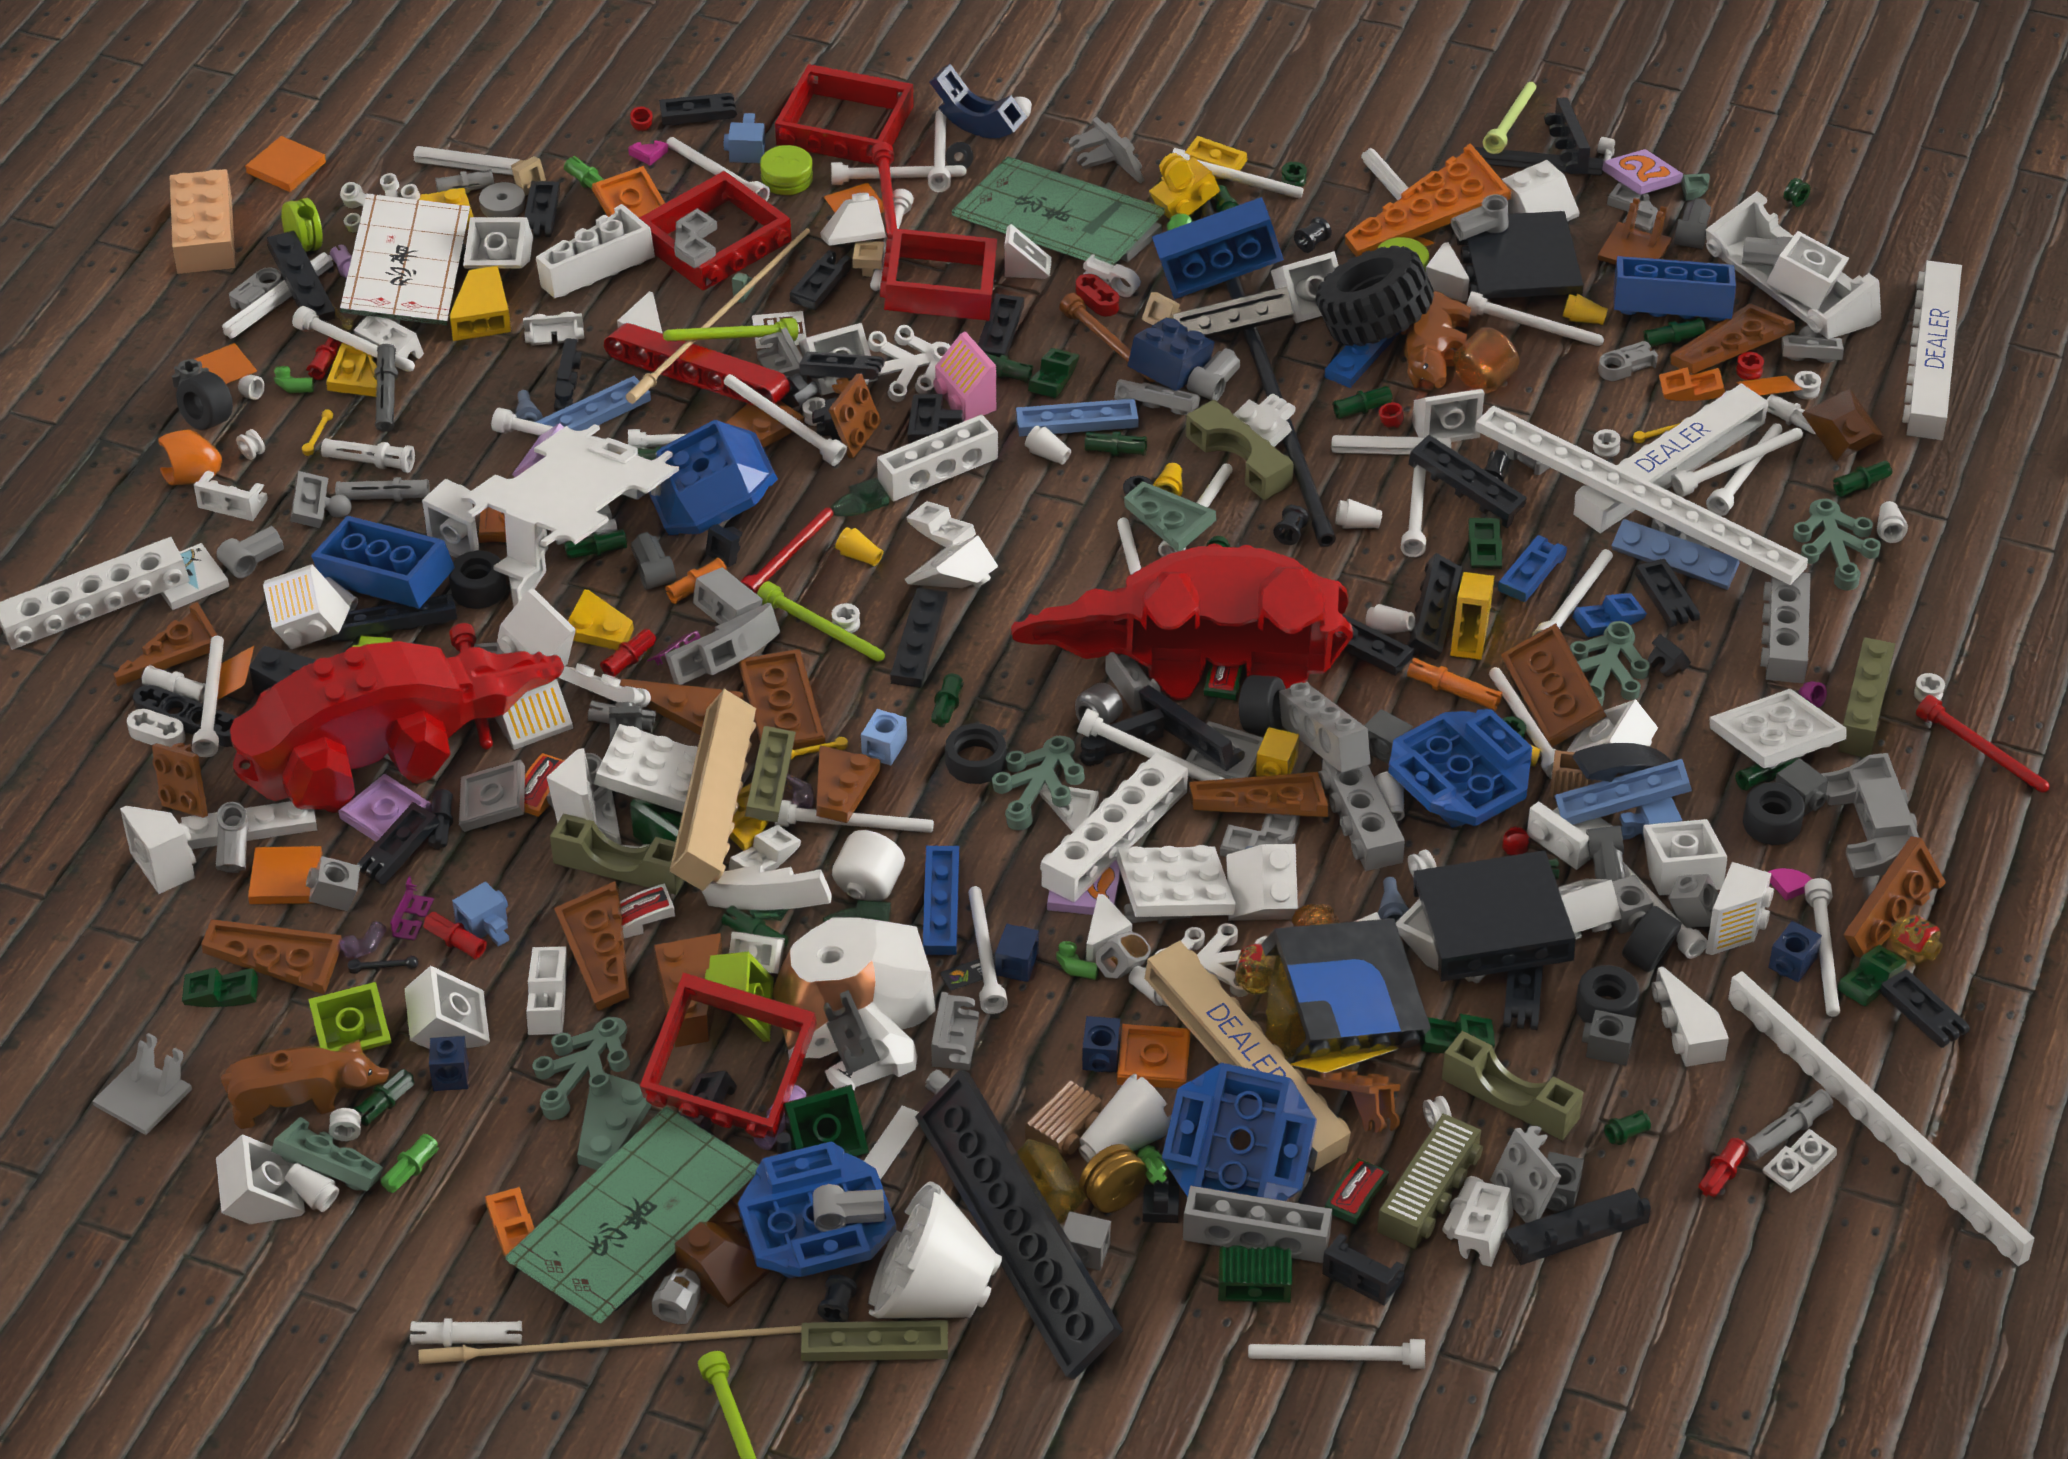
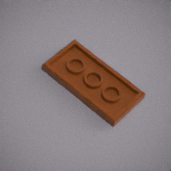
(1553, 685)
(782, 696)

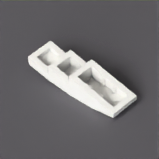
(770, 890)

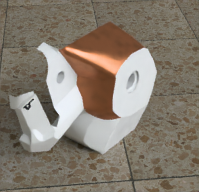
(886, 977)

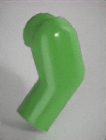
(291, 384)
(1072, 964)

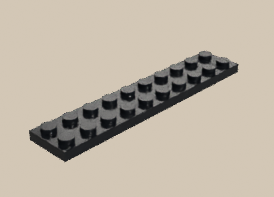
(1018, 1225)

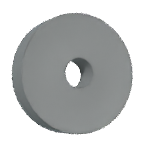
(502, 200)

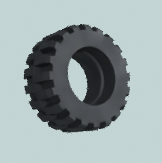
(1374, 295)

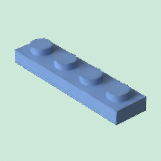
(597, 407)
(1078, 416)
(1680, 554)
(1623, 792)

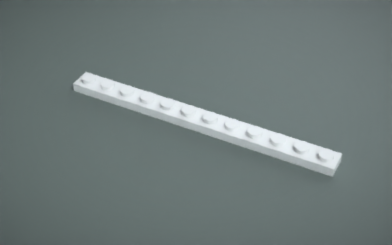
(1642, 495)
(1881, 1119)

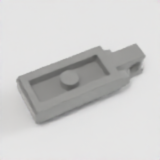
(1156, 396)

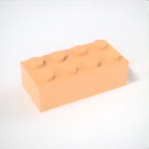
(202, 221)

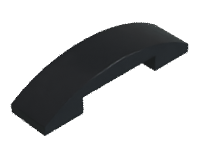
(1606, 760)

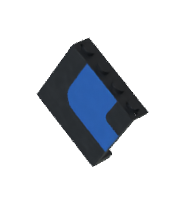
(1350, 986)

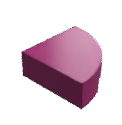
(648, 152)
(1789, 882)

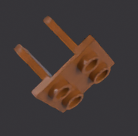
(1631, 242)
(854, 413)
(179, 779)
(1371, 1094)

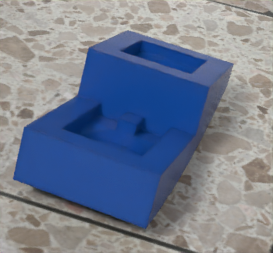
(1617, 607)

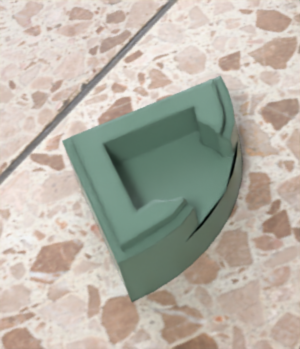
(1694, 185)
(738, 282)

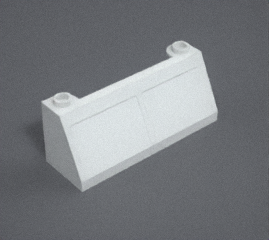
(1851, 302)

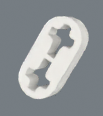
(155, 728)

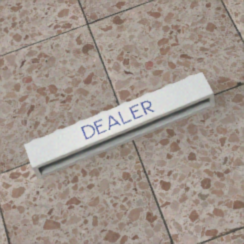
(1933, 350)
(1680, 449)

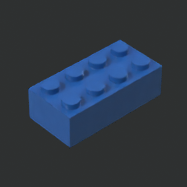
(1218, 248)
(1674, 288)
(384, 561)

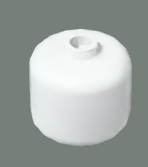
(868, 866)

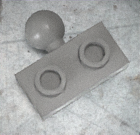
(1811, 345)
(311, 500)

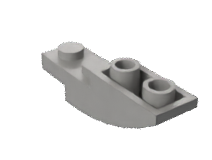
(725, 646)

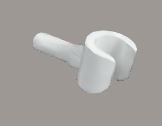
(1606, 147)

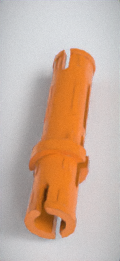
(1444, 680)

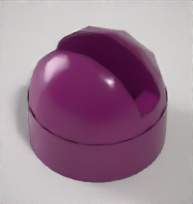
(1814, 692)

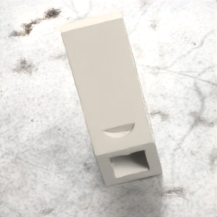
(1694, 1024)

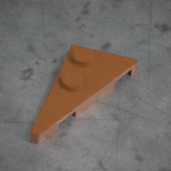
(171, 647)

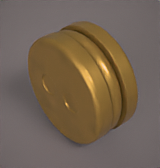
(1113, 1178)

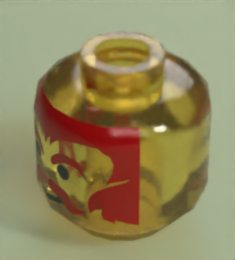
(1916, 939)
(1254, 969)

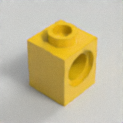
(1277, 753)

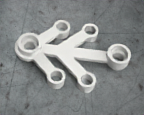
(353, 197)
(906, 361)
(1212, 958)

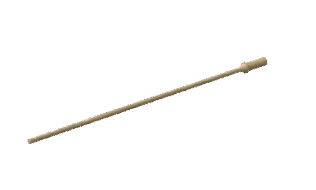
(649, 380)
(464, 1353)

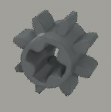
(186, 370)

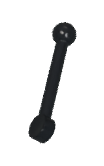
(355, 965)

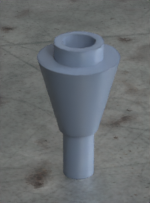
(526, 408)
(1392, 903)

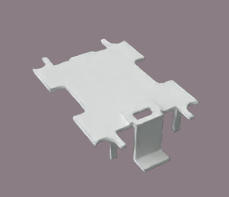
(565, 493)

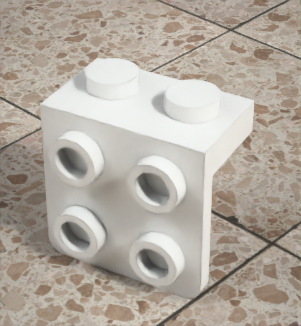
(1560, 836)

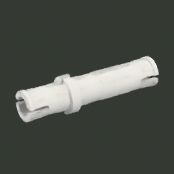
(465, 1332)

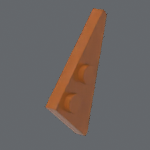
(679, 702)

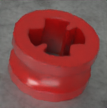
(1750, 365)

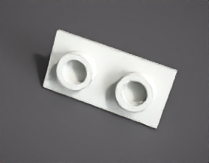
(540, 327)

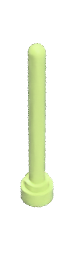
(1496, 139)

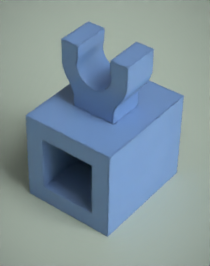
(745, 140)
(1652, 813)
(483, 912)

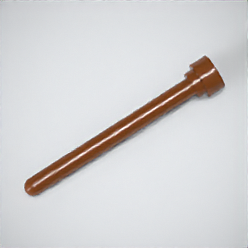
(1074, 307)

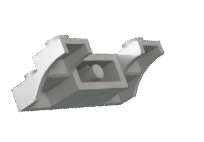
(1881, 810)

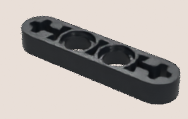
(192, 710)

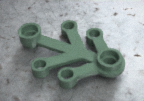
(1826, 514)
(1616, 637)
(1055, 752)
(606, 1034)

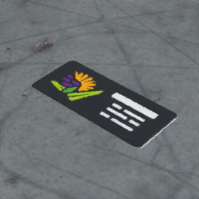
(963, 974)

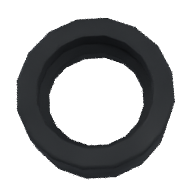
(980, 736)

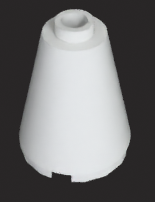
(1130, 1118)

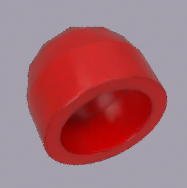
(641, 118)
(1387, 410)
(1515, 841)

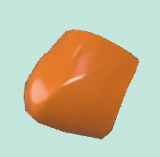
(189, 457)

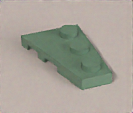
(1169, 515)
(610, 1121)
(318, 1152)

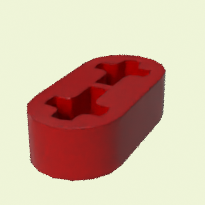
(1097, 294)

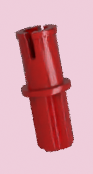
(324, 358)
(628, 653)
(455, 935)
(1723, 1167)

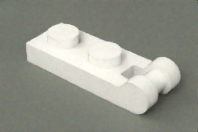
(606, 686)

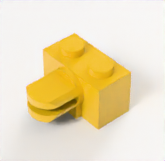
(1183, 185)

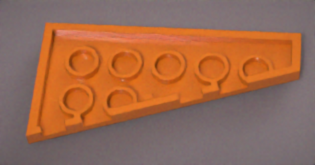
(1431, 202)

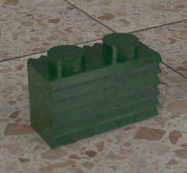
(1255, 1274)

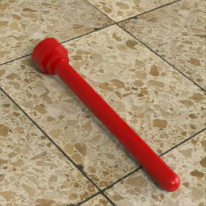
(882, 157)
(754, 581)
(463, 638)
(1932, 710)

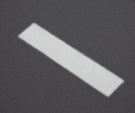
(892, 1140)

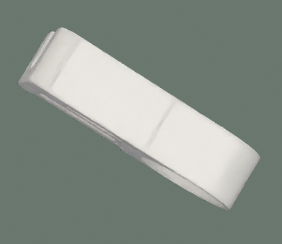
(1112, 274)

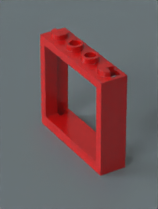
(848, 87)
(734, 257)
(935, 298)
(744, 1004)

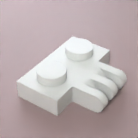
(1268, 418)

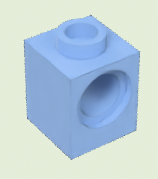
(884, 736)

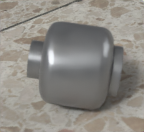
(1101, 699)

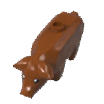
(1431, 340)
(296, 1077)

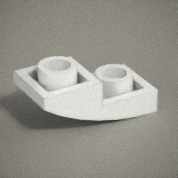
(1801, 1162)

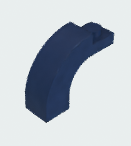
(973, 113)

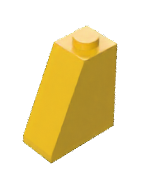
(480, 306)
(1472, 615)

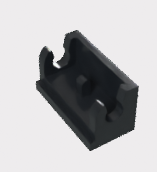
(1361, 1272)

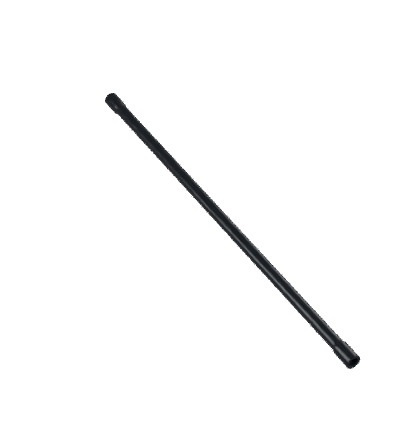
(1320, 522)

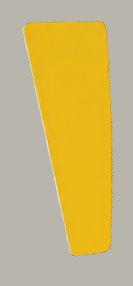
(1337, 1060)

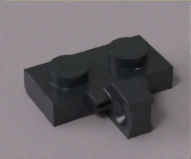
(929, 416)

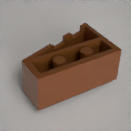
(693, 958)

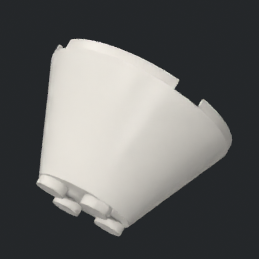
(935, 1263)

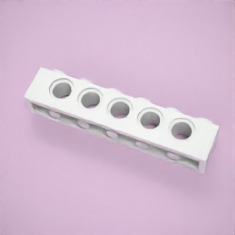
(92, 592)
(1114, 825)

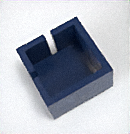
(1169, 353)

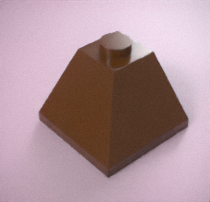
(1842, 425)
(720, 1260)

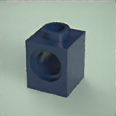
(1795, 951)
(1017, 952)
(1101, 1044)
(448, 1063)

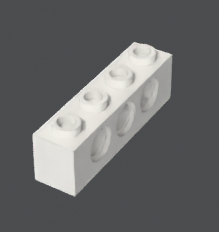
(937, 457)

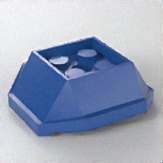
(717, 478)
(1463, 765)
(1231, 1101)
(781, 1216)

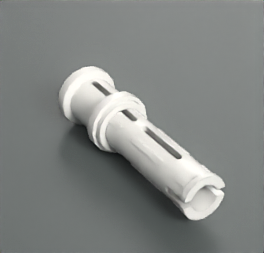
(381, 458)

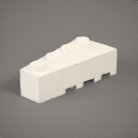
(595, 253)

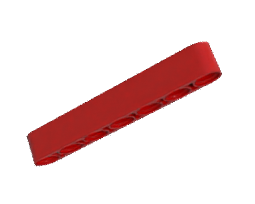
(694, 366)

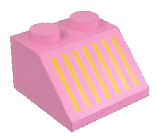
(967, 378)

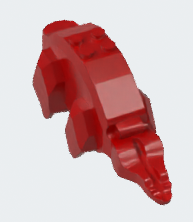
(1203, 607)
(369, 705)

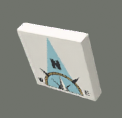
(204, 578)

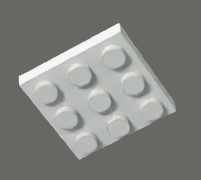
(1777, 728)
(647, 767)
(1175, 881)

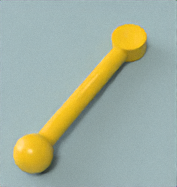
(1639, 436)
(308, 448)
(840, 743)

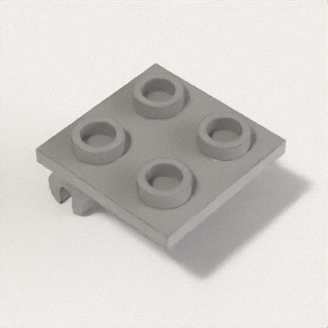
(1113, 148)
(143, 1092)
(1526, 1173)

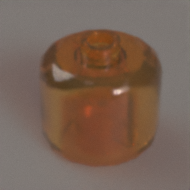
(1486, 360)

